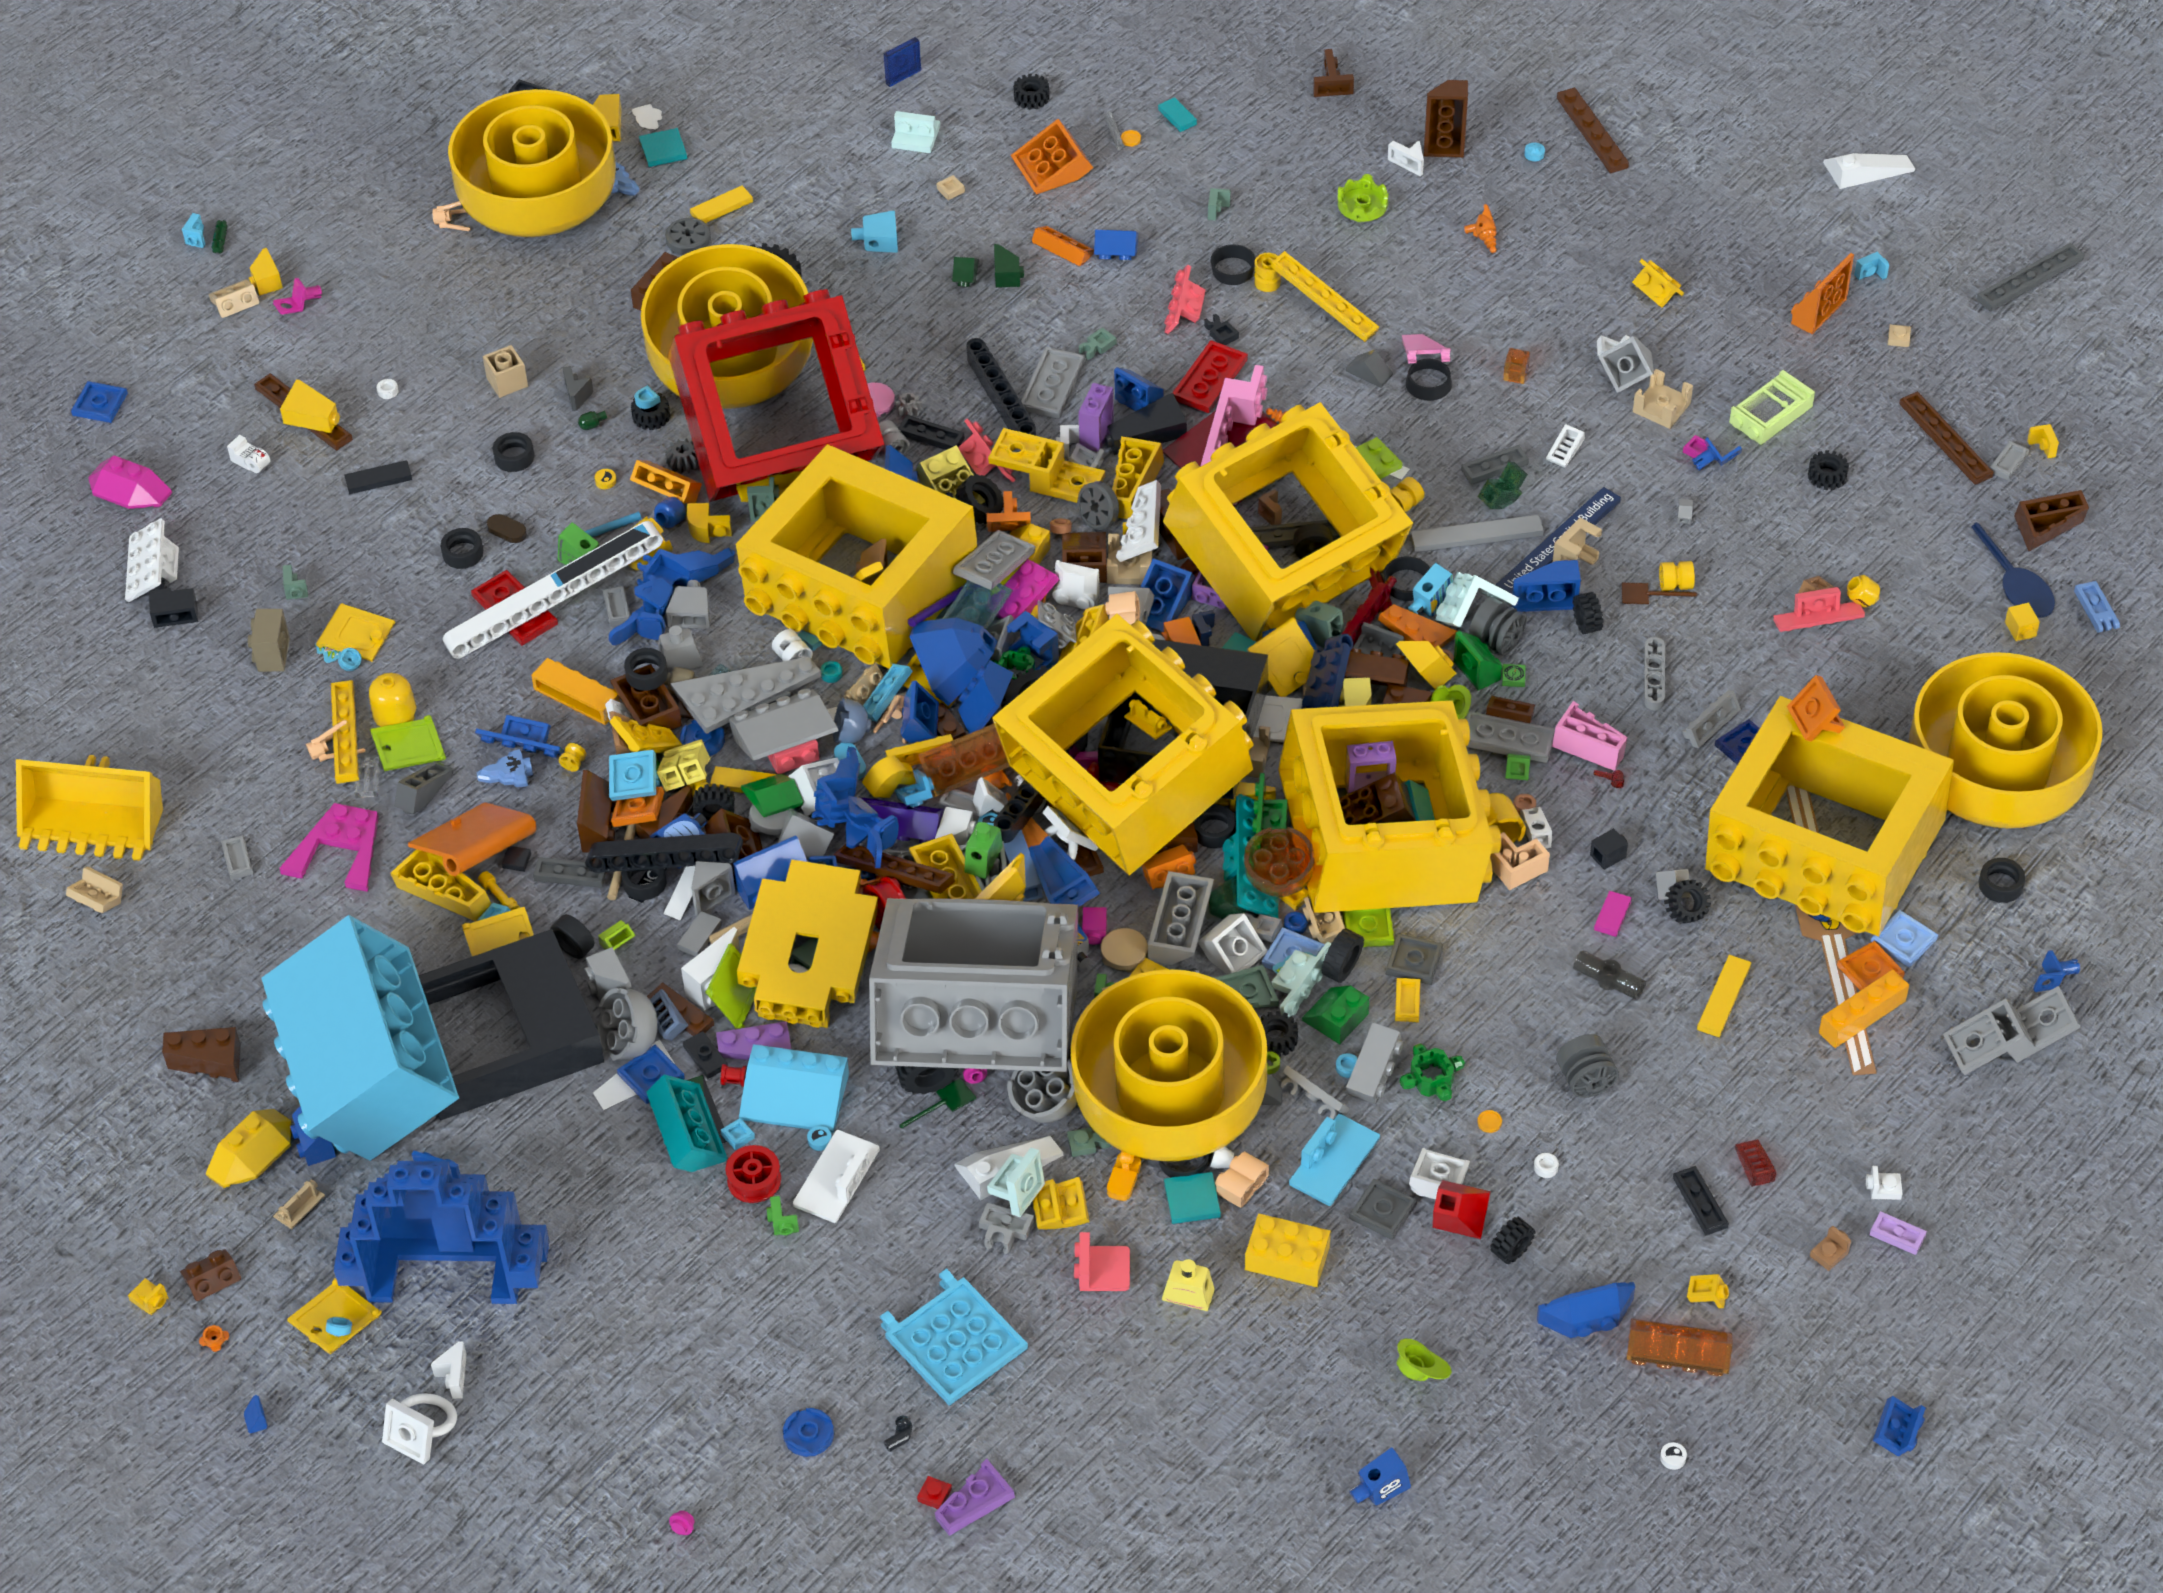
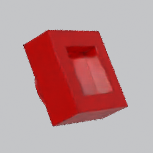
(934, 1492)

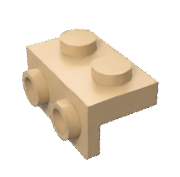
(96, 890)
(1325, 924)

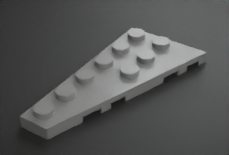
(722, 695)

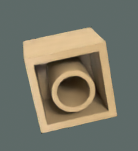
(505, 371)

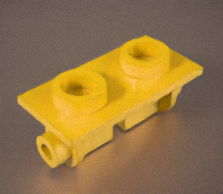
(1147, 720)

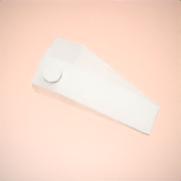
(1864, 168)
(983, 1166)

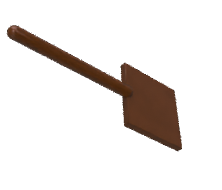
(1639, 594)

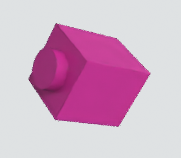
(1095, 924)

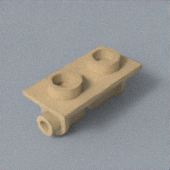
(865, 684)
(299, 1205)

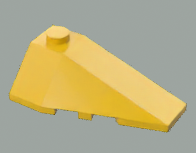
(1034, 535)

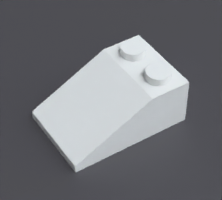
(700, 970)

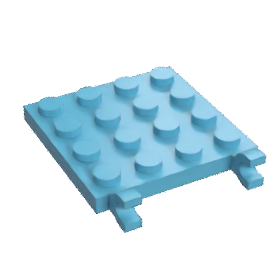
(954, 1339)

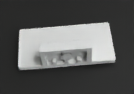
(150, 559)
(836, 1176)

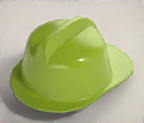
(1419, 1362)

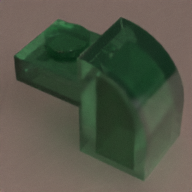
(1505, 490)

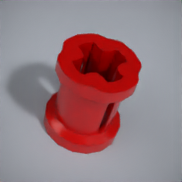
(733, 1075)

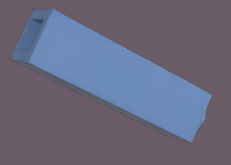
(1033, 884)

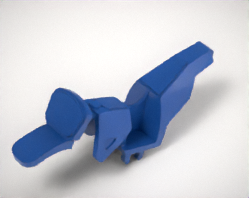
(657, 588)
(837, 804)

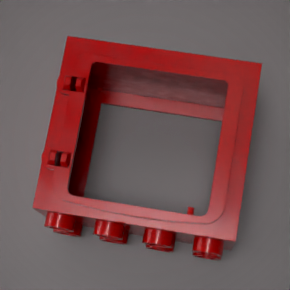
(816, 318)

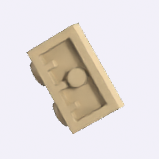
(234, 298)

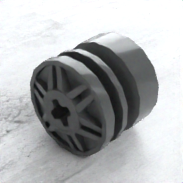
(1498, 625)
(1587, 1066)

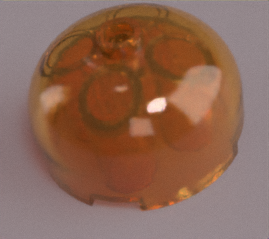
(1282, 862)

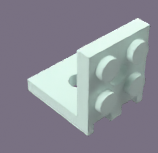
(1461, 594)

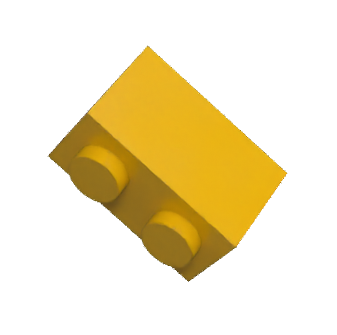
(1429, 661)

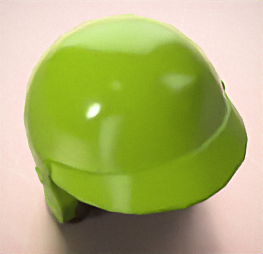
(1460, 696)

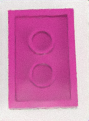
(1029, 585)

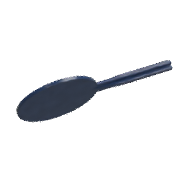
(2019, 583)

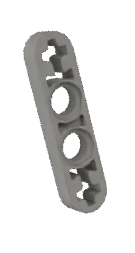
(1654, 673)

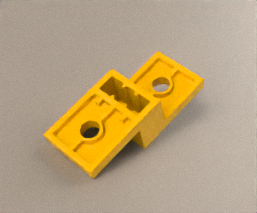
(1045, 464)

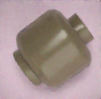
(678, 674)

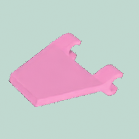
(1422, 344)

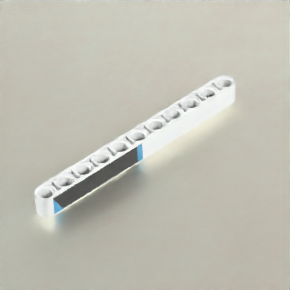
(552, 589)

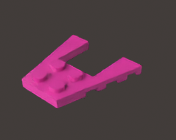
(342, 828)

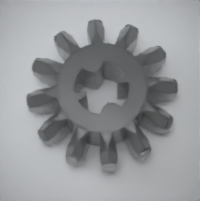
(681, 456)

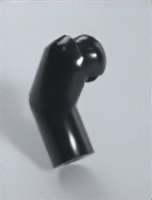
(902, 1433)

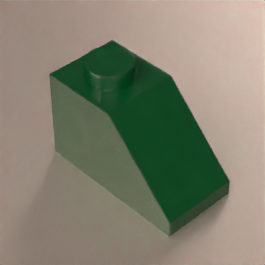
(1007, 268)
(965, 270)

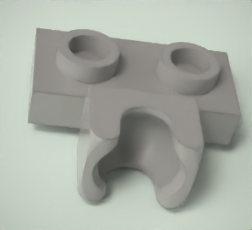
(1004, 1226)

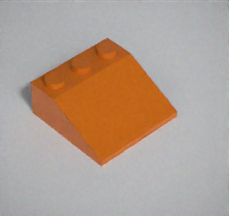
(1051, 159)
(1824, 298)

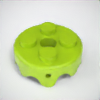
(1364, 190)

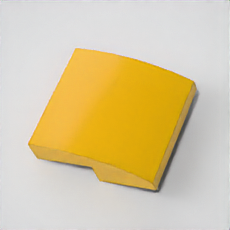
(1061, 1205)

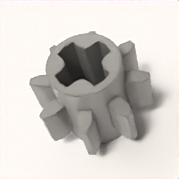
(908, 405)

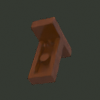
(1333, 83)

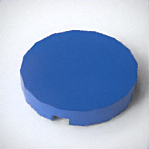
(713, 740)
(808, 1432)

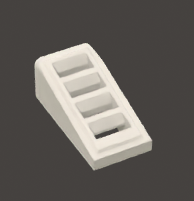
(1567, 432)

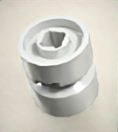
(790, 646)

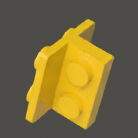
(1656, 283)

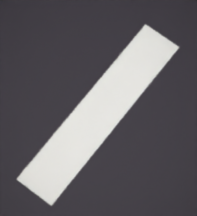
(681, 895)

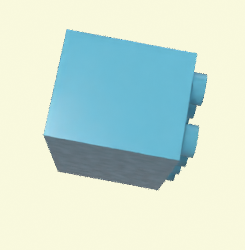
(358, 1039)

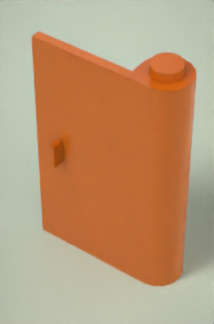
(475, 836)

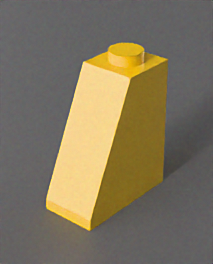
(610, 108)
(309, 409)

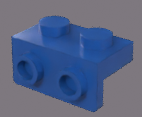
(1899, 1426)

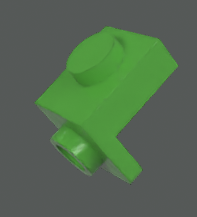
(782, 1224)

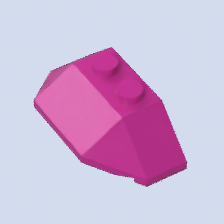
(128, 484)

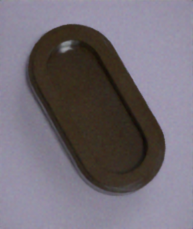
(506, 528)

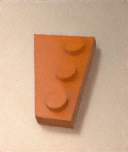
(1416, 627)

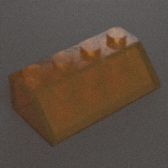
(964, 760)
(1679, 1347)

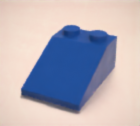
(1548, 587)
(1171, 592)

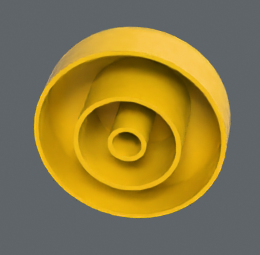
(532, 162)
(713, 284)
(2016, 734)
(1169, 1064)

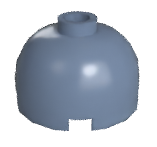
(851, 721)

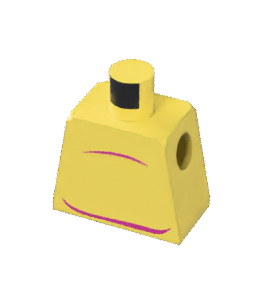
(1189, 1285)

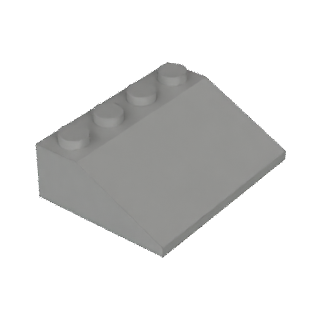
(782, 724)

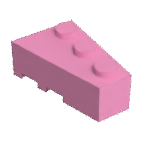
(1589, 739)

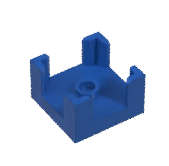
(1037, 637)

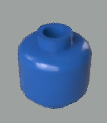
(669, 512)

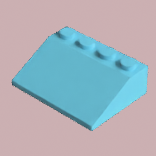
(793, 1088)

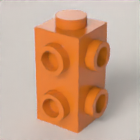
(1173, 860)

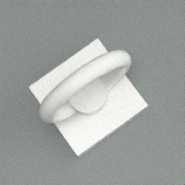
(1066, 831)
(412, 1431)

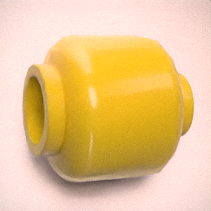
(1863, 591)

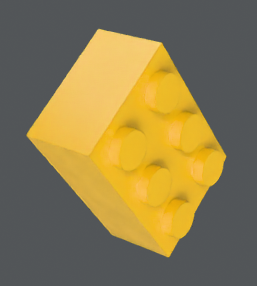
(1287, 1250)

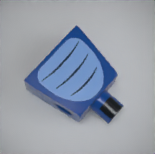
(682, 827)

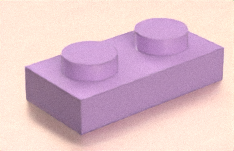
(1898, 1233)

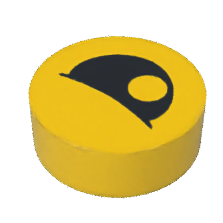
(605, 478)

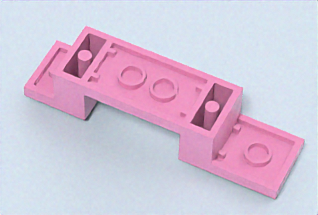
(1238, 403)

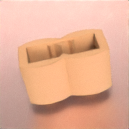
(1125, 605)
(1241, 1179)

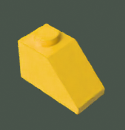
(265, 274)

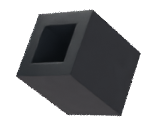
(1609, 848)

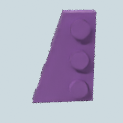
(739, 1042)
(975, 1499)

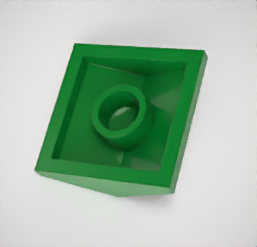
(773, 794)

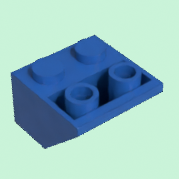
(1134, 389)

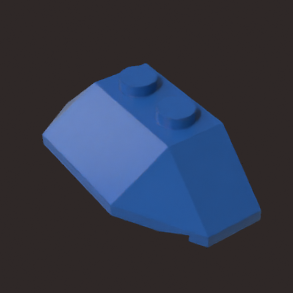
(1587, 1310)

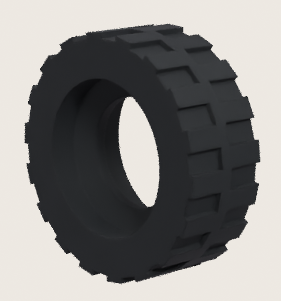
(989, 492)
(1342, 955)

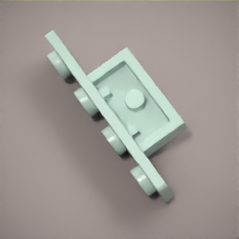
(1298, 978)

